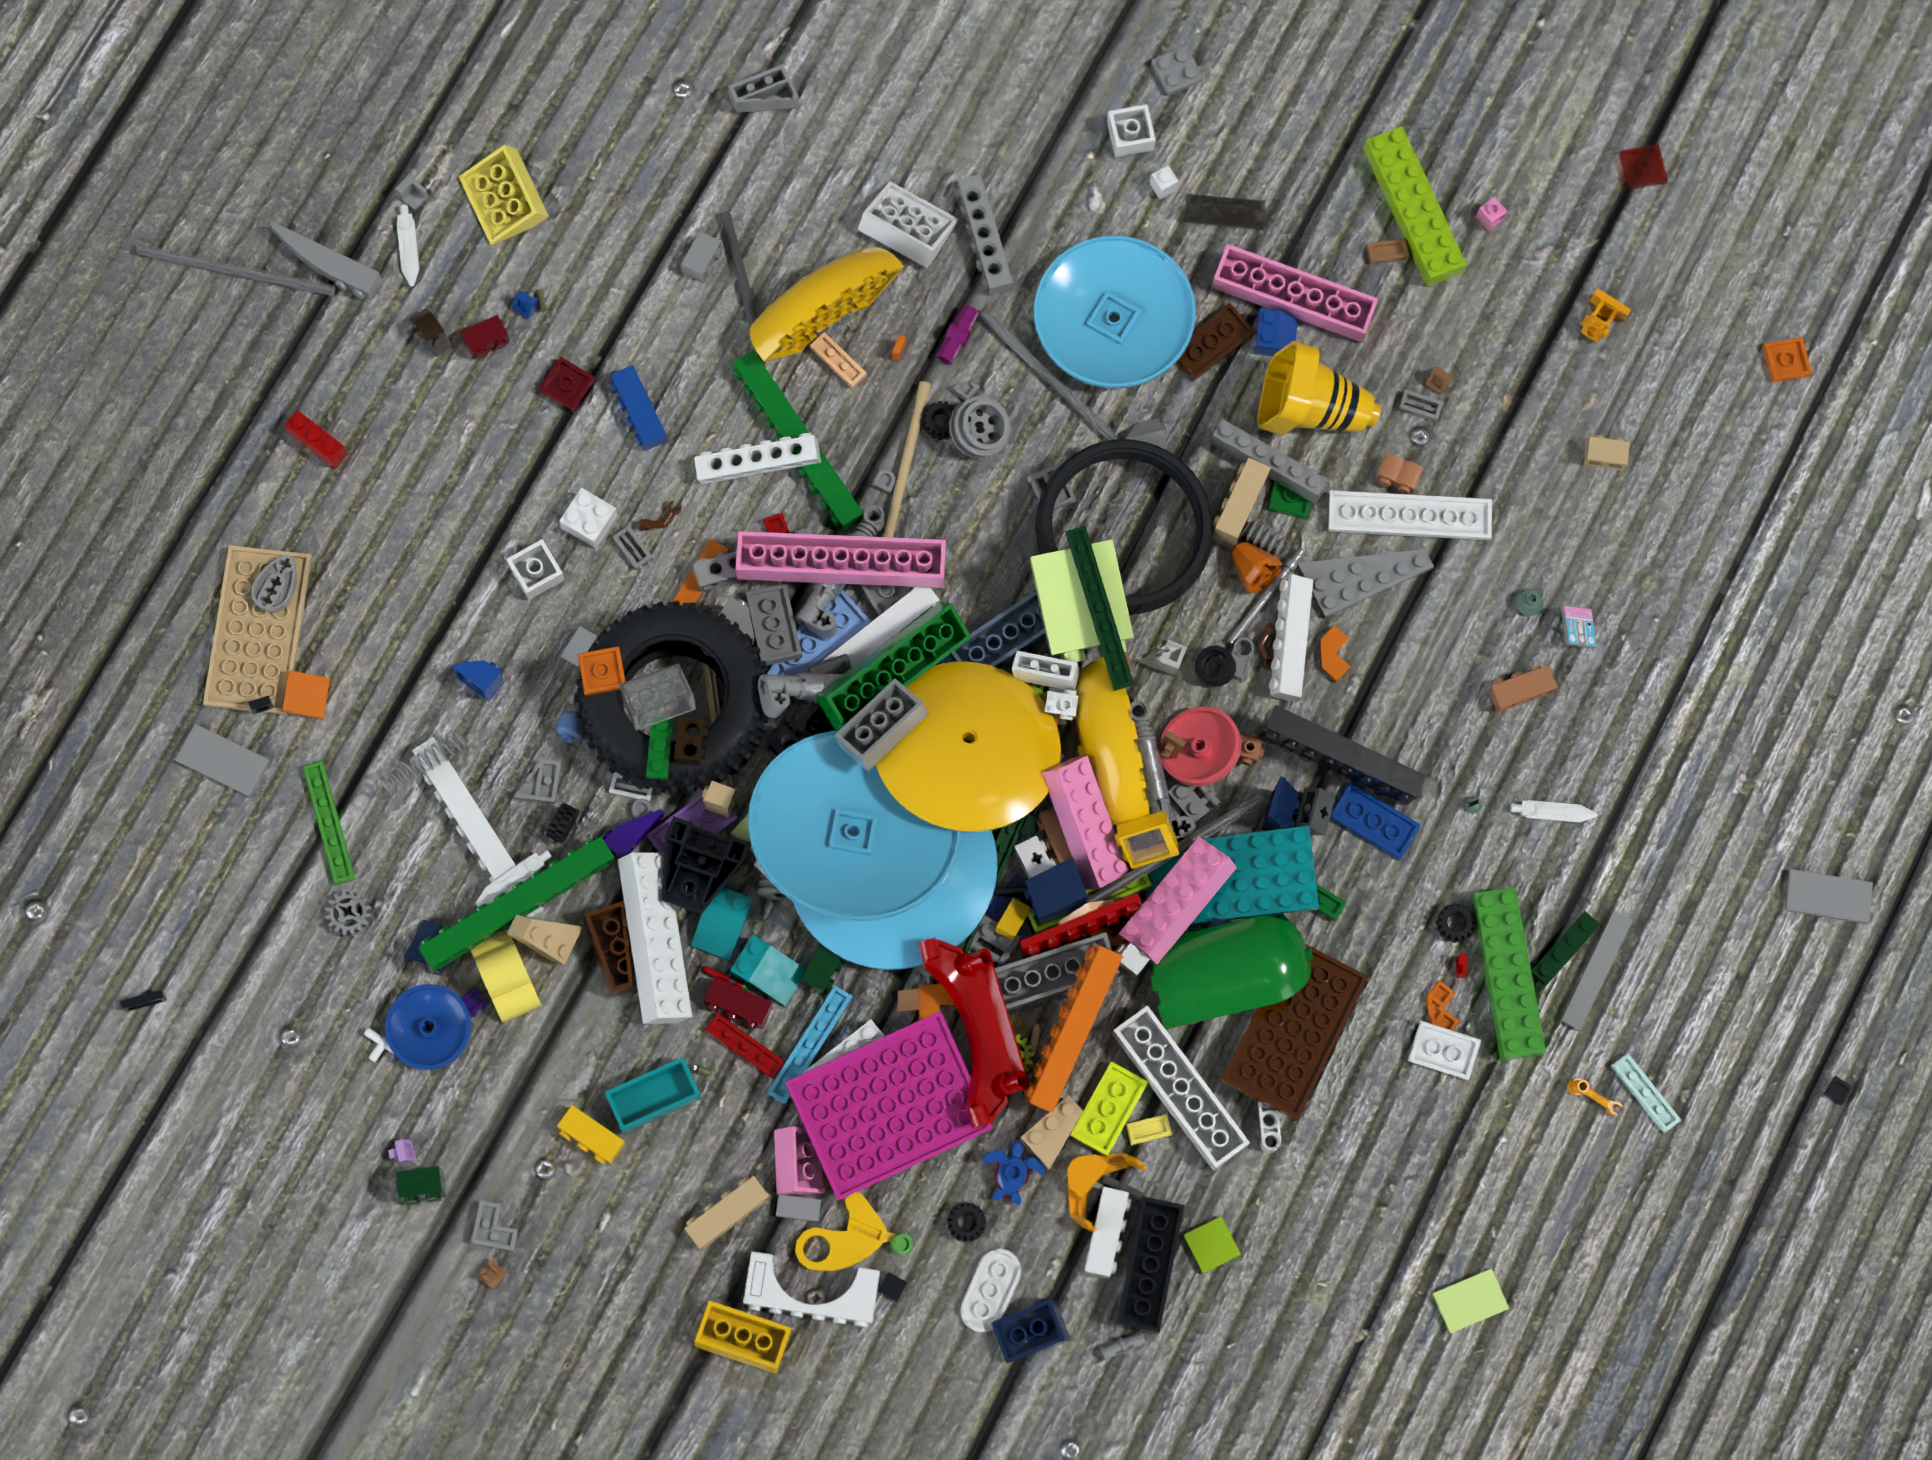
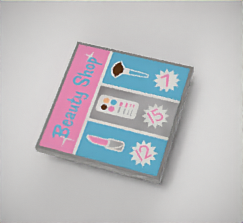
(1578, 626)

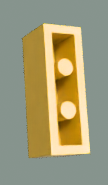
(590, 1136)

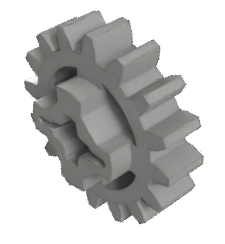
(352, 905)

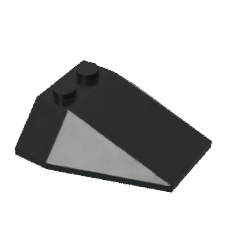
(698, 865)

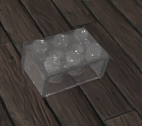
(657, 696)

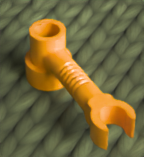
(1574, 1089)

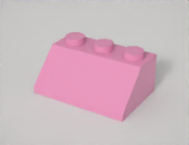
(796, 1163)

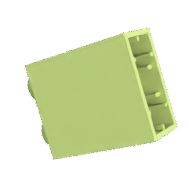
(1064, 606)

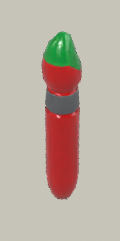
(713, 972)

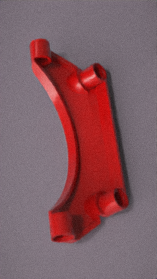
(993, 1045)

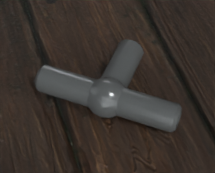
(1123, 1185)

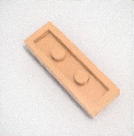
(838, 360)

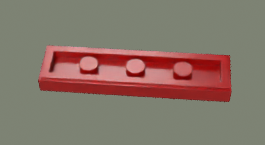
(745, 1046)

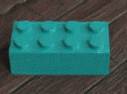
(653, 1095)

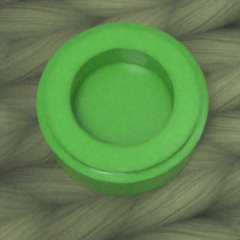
(901, 1243)

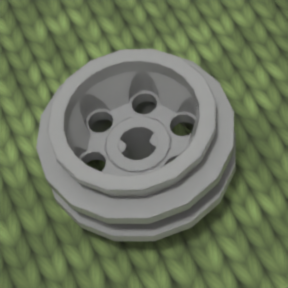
(965, 432)

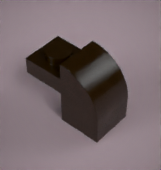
(431, 331)

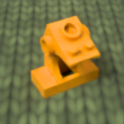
(1607, 309)

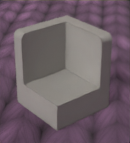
(411, 193)

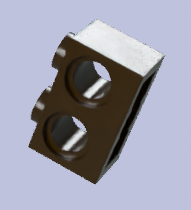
(686, 741)

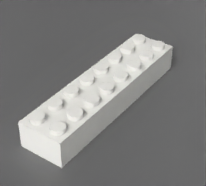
(654, 940)
(1180, 1088)

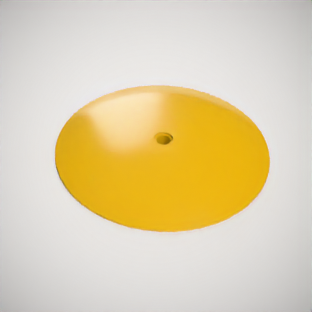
(981, 781)

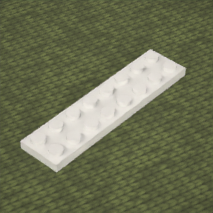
(1410, 515)

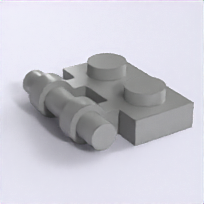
(1190, 803)

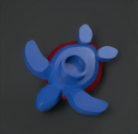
(1012, 1171)

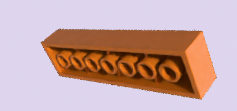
(1073, 1027)

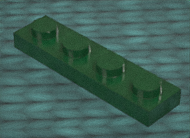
(1565, 948)

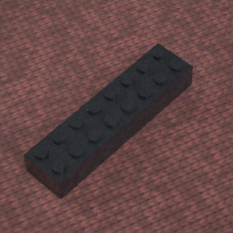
(1341, 756)

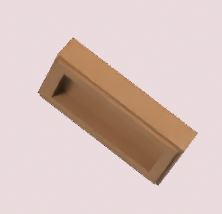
(1387, 251)

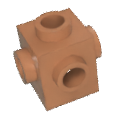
(1256, 751)

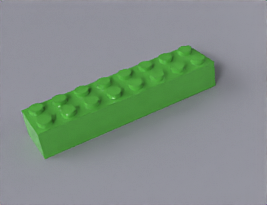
(1508, 974)

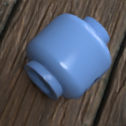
(569, 726)

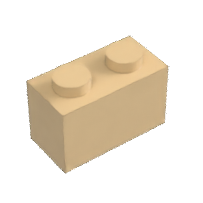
(1606, 453)
(719, 798)

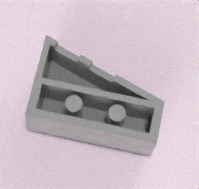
(764, 92)

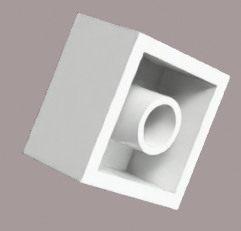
(1131, 130)
(588, 518)
(535, 569)

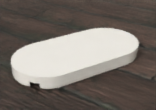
(990, 1290)

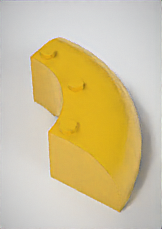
(822, 300)
(1108, 741)

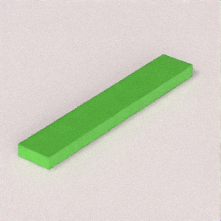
(329, 823)

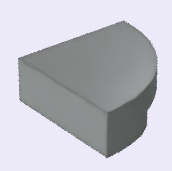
(966, 390)

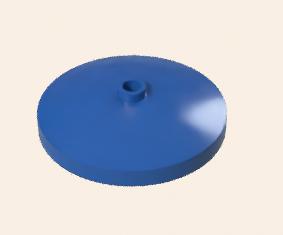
(409, 1021)

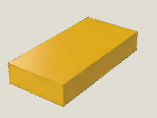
(1012, 919)

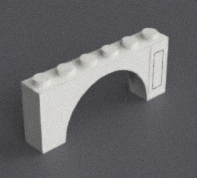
(765, 1292)

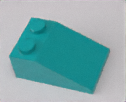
(722, 924)
(768, 971)

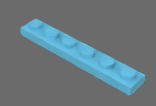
(810, 1042)

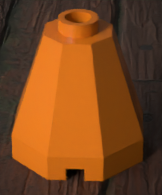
(1255, 566)

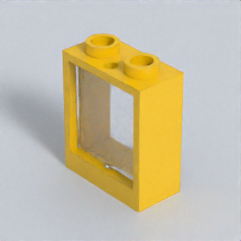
(1147, 839)

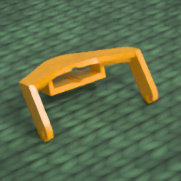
(1085, 1172)

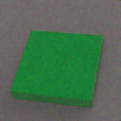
(1287, 502)

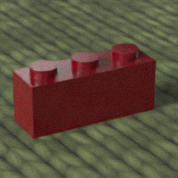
(737, 1003)

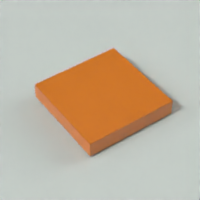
(1787, 359)
(601, 670)
(305, 694)

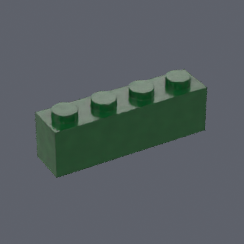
(821, 970)

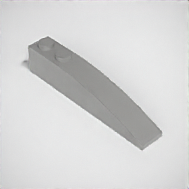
(330, 264)

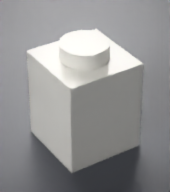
(1164, 182)

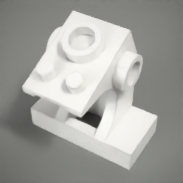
(1062, 704)

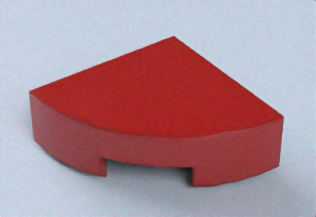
(1461, 965)

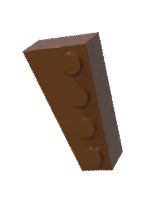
(611, 946)

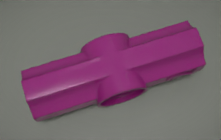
(957, 334)

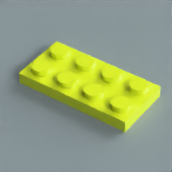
(1109, 1109)

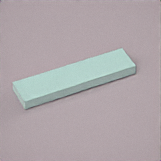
(1645, 1093)

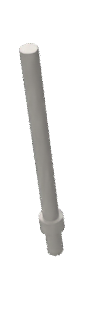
(1289, 566)

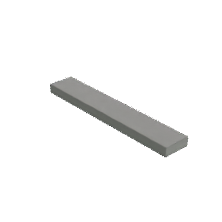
(1596, 970)

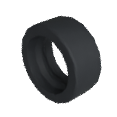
(1208, 653)

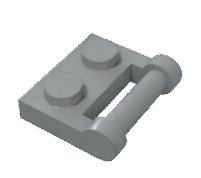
(1066, 495)
(987, 932)

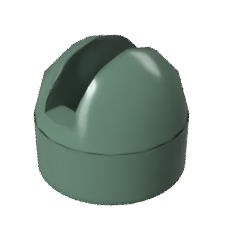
(1475, 808)

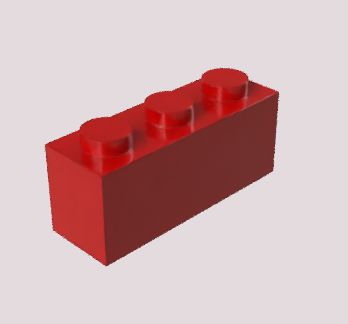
(316, 439)

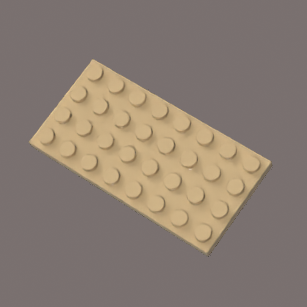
(250, 645)

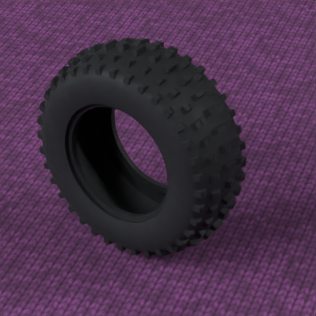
(678, 632)

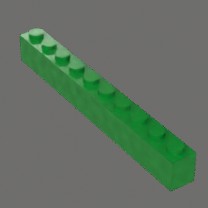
(786, 423)
(522, 900)

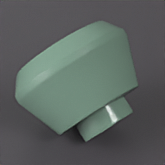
(1529, 606)

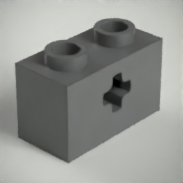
(1315, 810)

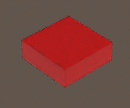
(776, 524)

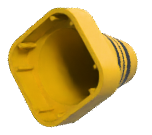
(1311, 395)

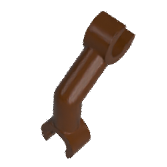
(647, 524)
(1261, 644)

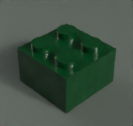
(421, 1185)

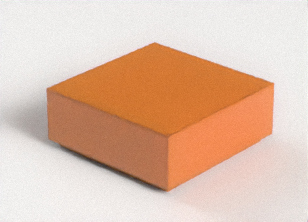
(898, 348)

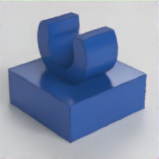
(524, 304)

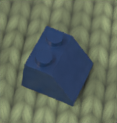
(426, 930)

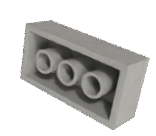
(881, 724)

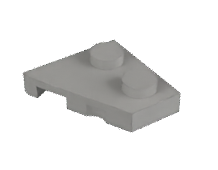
(542, 783)

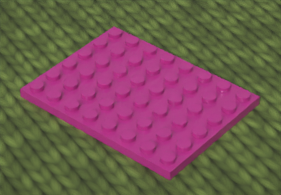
(886, 1105)

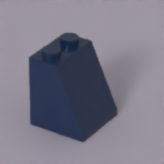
(1055, 892)

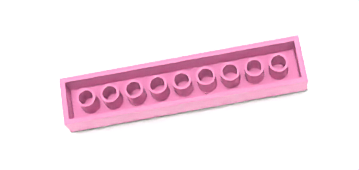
(841, 559)

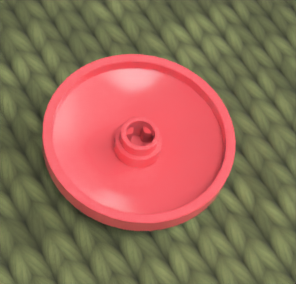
(1210, 746)

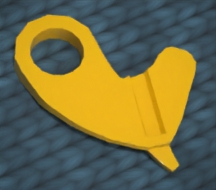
(863, 1237)

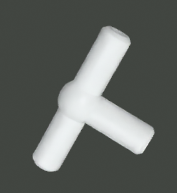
(381, 1044)

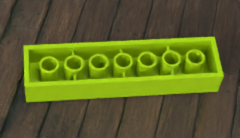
(1414, 206)

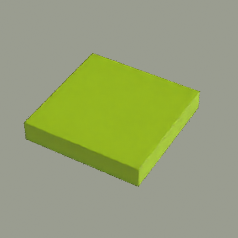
(1211, 1245)

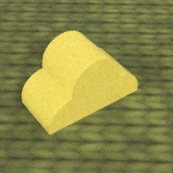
(505, 976)

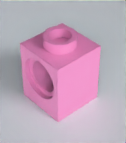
(1491, 214)

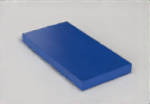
(1374, 821)

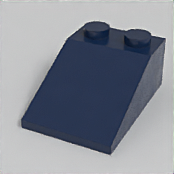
(1281, 807)
(1031, 1330)

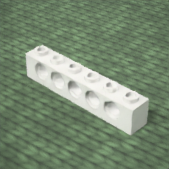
(808, 455)

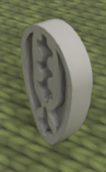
(264, 580)

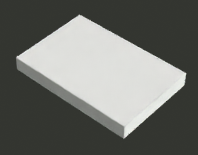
(1444, 1050)

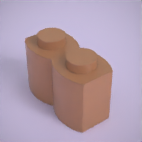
(1399, 473)

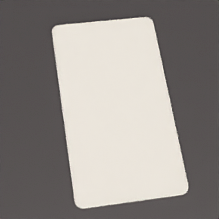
(578, 644)

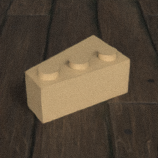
(546, 937)
(1052, 1131)

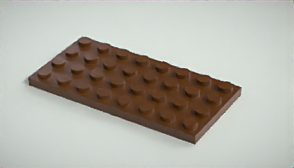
(1293, 1038)

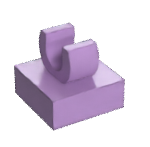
(403, 1152)

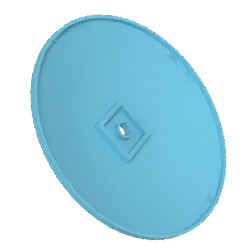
(803, 844)
(945, 915)

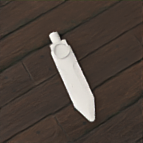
(407, 245)
(1553, 811)
(519, 873)

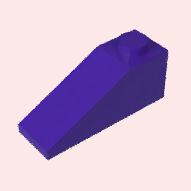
(630, 834)

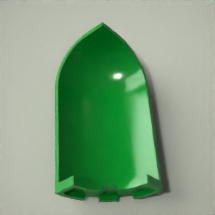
(1230, 970)

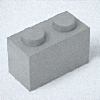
(702, 256)

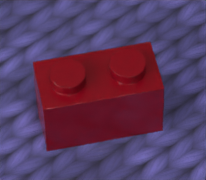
(485, 337)

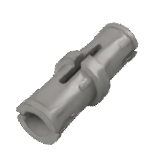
(1123, 1345)

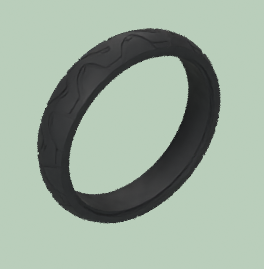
(1158, 458)

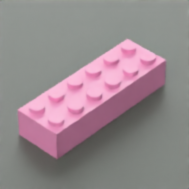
(1085, 822)
(1178, 900)

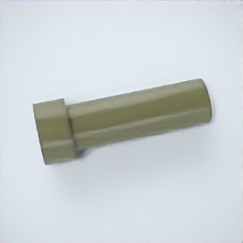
(542, 307)

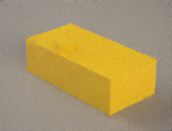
(742, 1337)

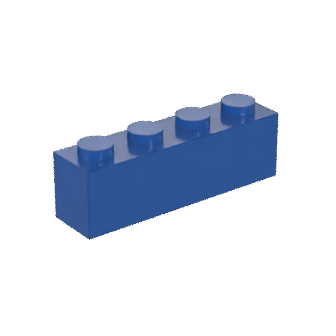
(638, 407)

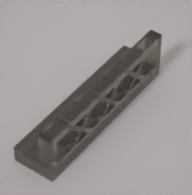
(1224, 211)

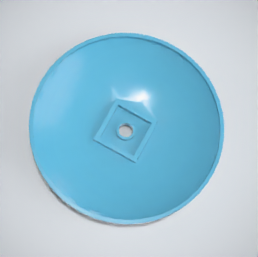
(1121, 279)

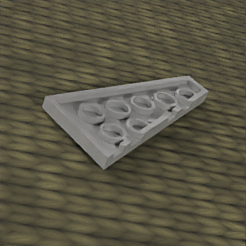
(1354, 579)

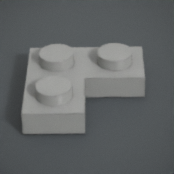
(488, 1232)

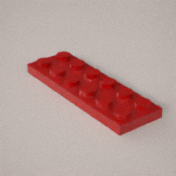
(1086, 923)

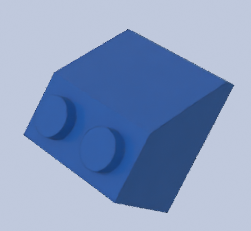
(1274, 331)
(480, 677)

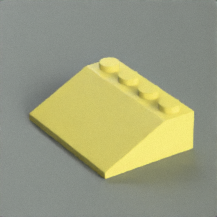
(503, 195)

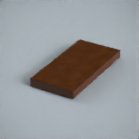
(1215, 341)

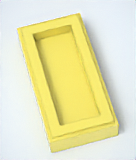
(1148, 1129)

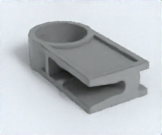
(1242, 661)

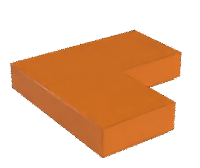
(931, 998)

